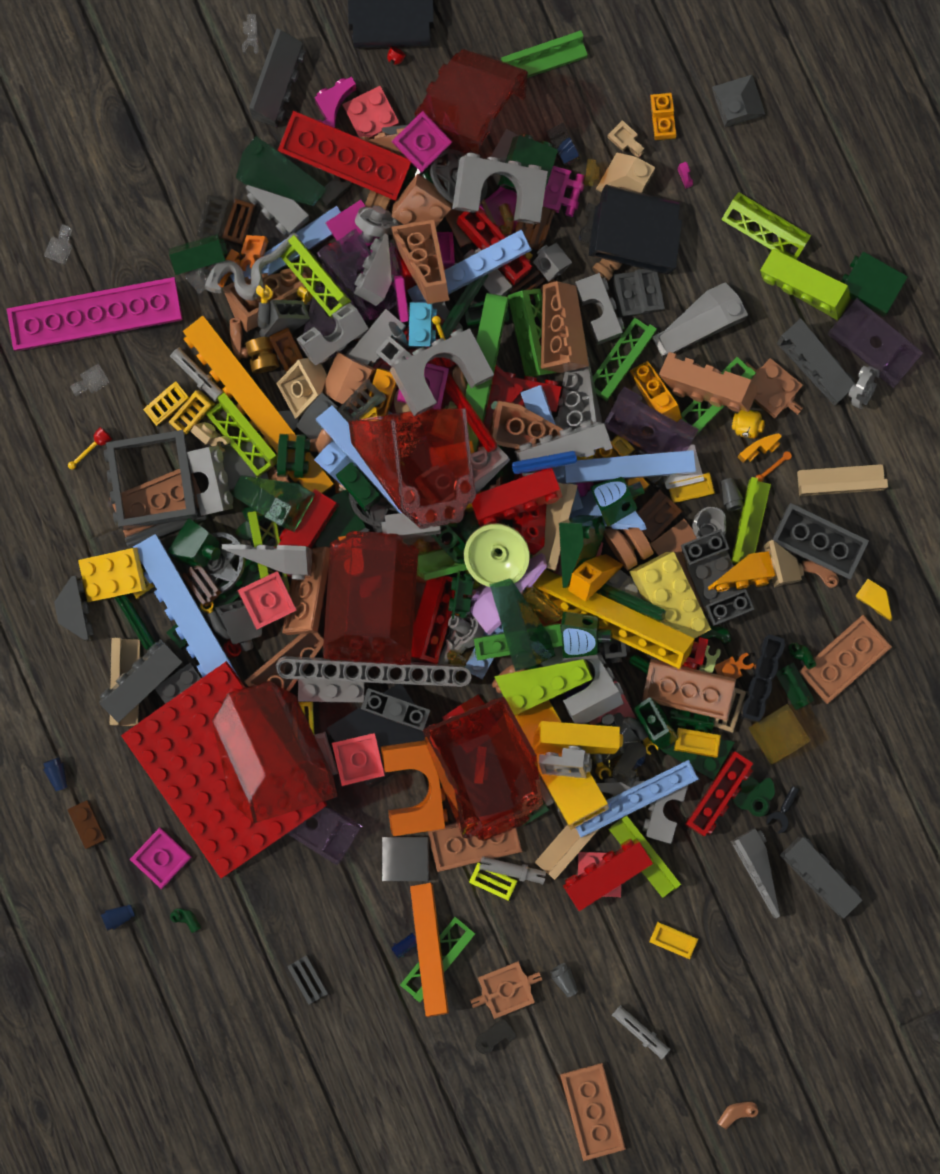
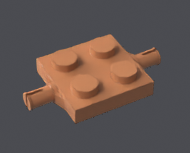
(775, 388)
(506, 990)

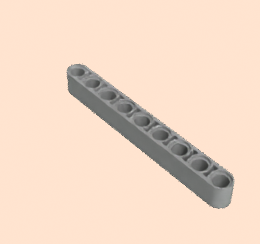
(383, 676)

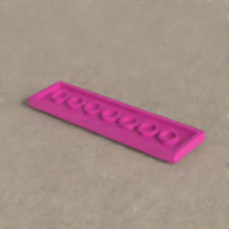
(94, 314)

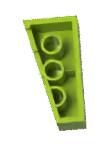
(806, 284)
(535, 686)

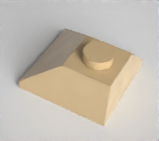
(627, 173)
(302, 385)
(785, 565)

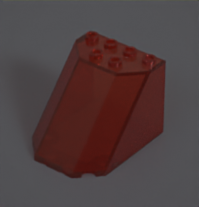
(469, 95)
(420, 462)
(371, 599)
(270, 753)
(486, 769)

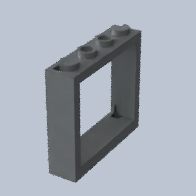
(186, 475)

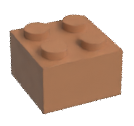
(420, 203)

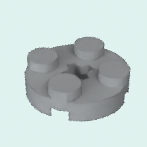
(865, 386)

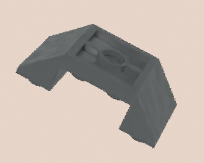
(706, 562)

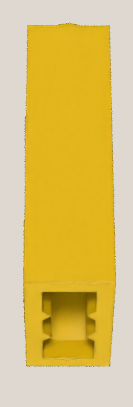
(591, 738)

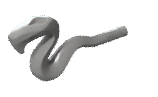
(245, 291)

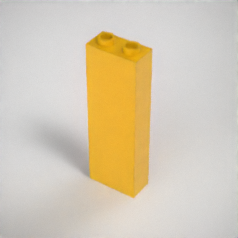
(576, 797)

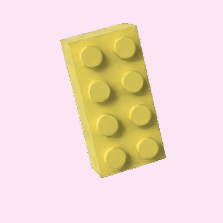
(666, 586)

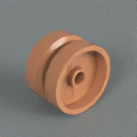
(625, 543)

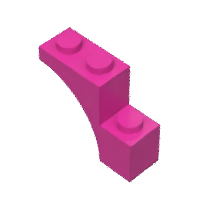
(331, 99)

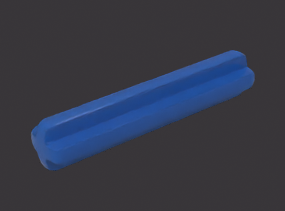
(544, 462)

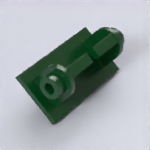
(461, 586)
(794, 686)
(682, 719)

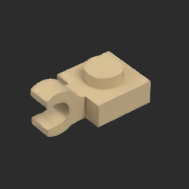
(625, 137)
(208, 435)

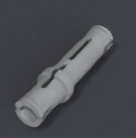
(179, 357)
(522, 872)
(660, 1050)

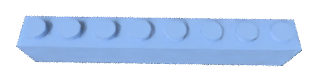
(181, 606)

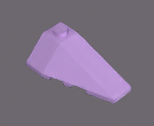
(482, 601)

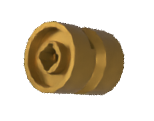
(262, 355)

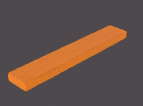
(429, 950)

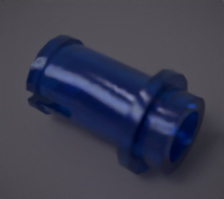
(404, 945)

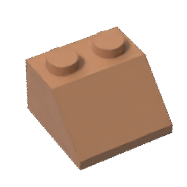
(346, 377)

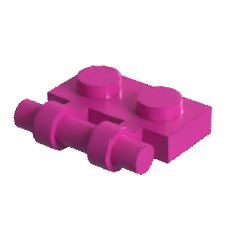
(556, 189)

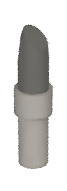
(399, 335)

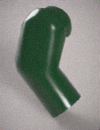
(718, 632)
(802, 653)
(185, 916)

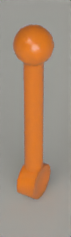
(786, 456)

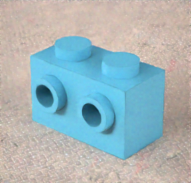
(421, 325)

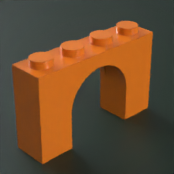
(427, 814)

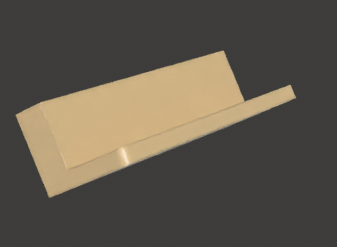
(841, 480)
(555, 514)
(123, 655)
(562, 851)

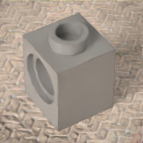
(552, 261)

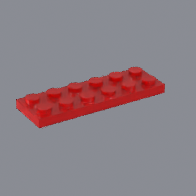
(344, 155)

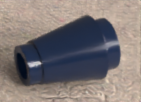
(55, 772)
(117, 916)

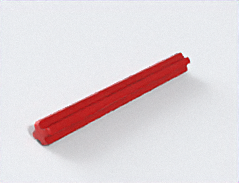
(472, 417)

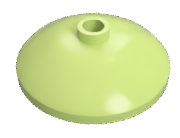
(486, 564)

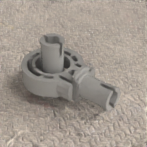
(375, 222)
(460, 635)

